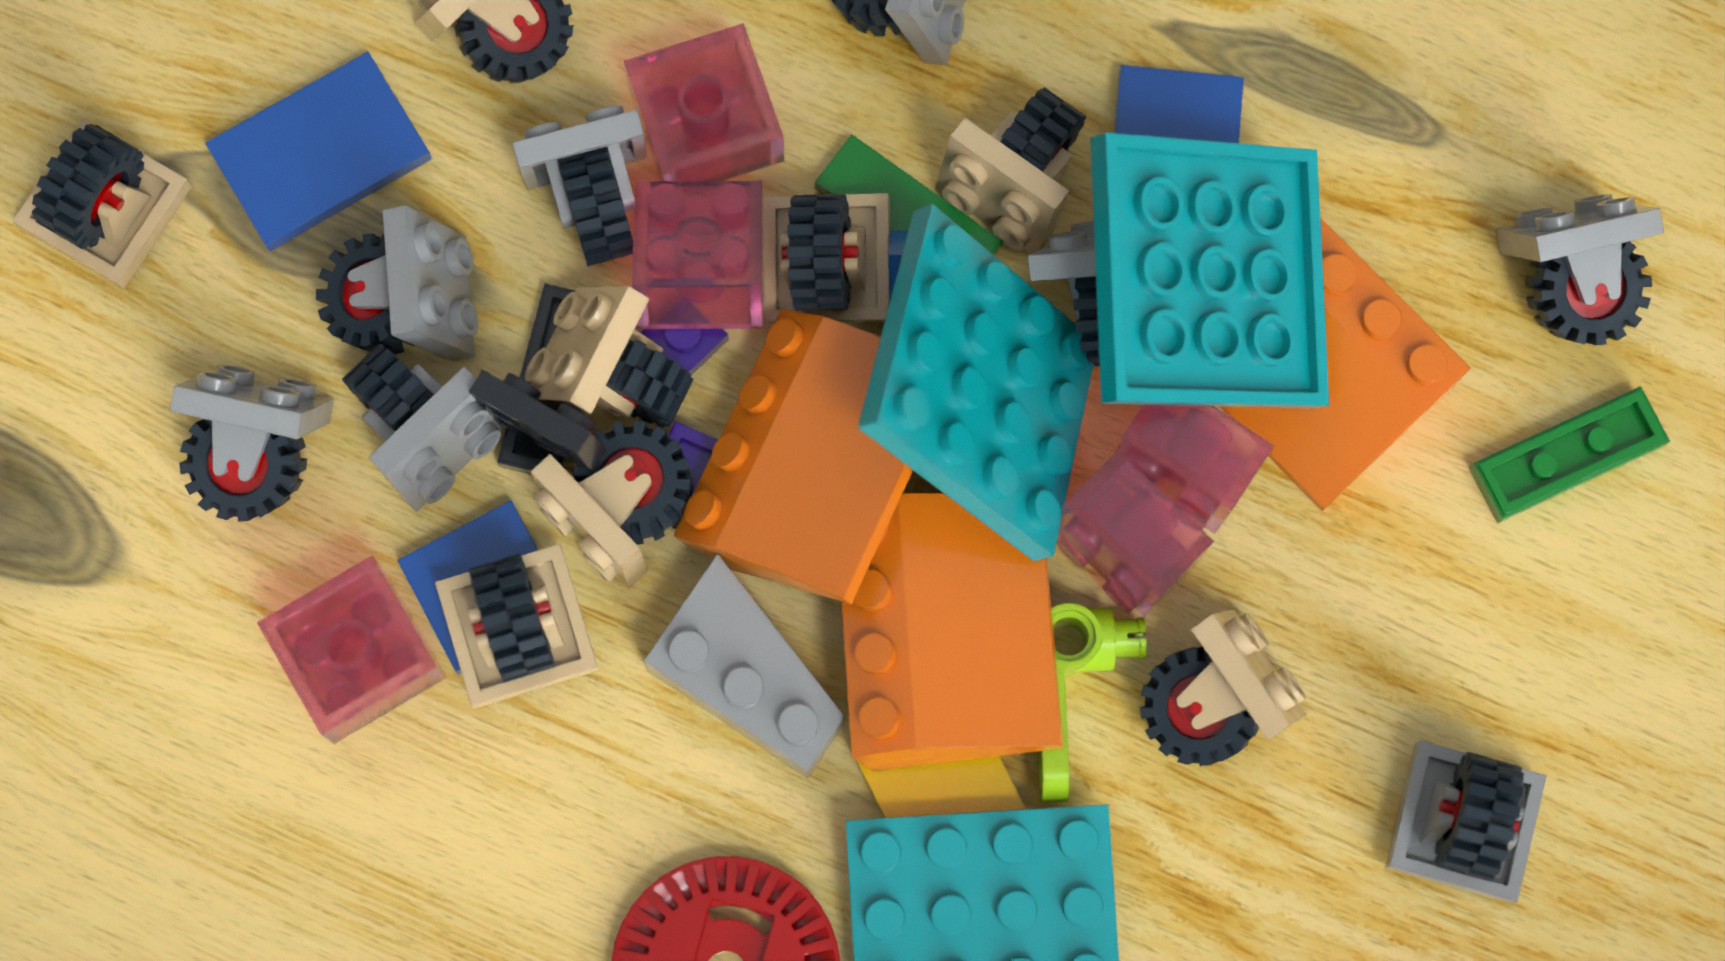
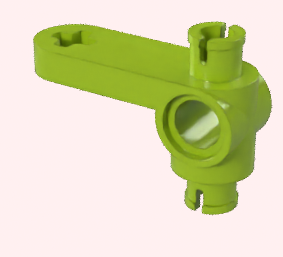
(1103, 643)

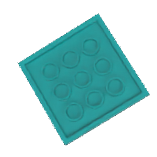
(1208, 273)
(979, 384)
(984, 886)

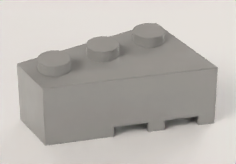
(744, 672)

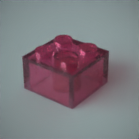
(705, 108)
(699, 254)
(1195, 458)
(1130, 535)
(351, 650)

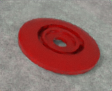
(675, 923)

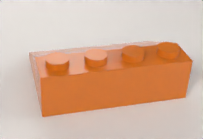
(1381, 380)
(792, 476)
(949, 644)

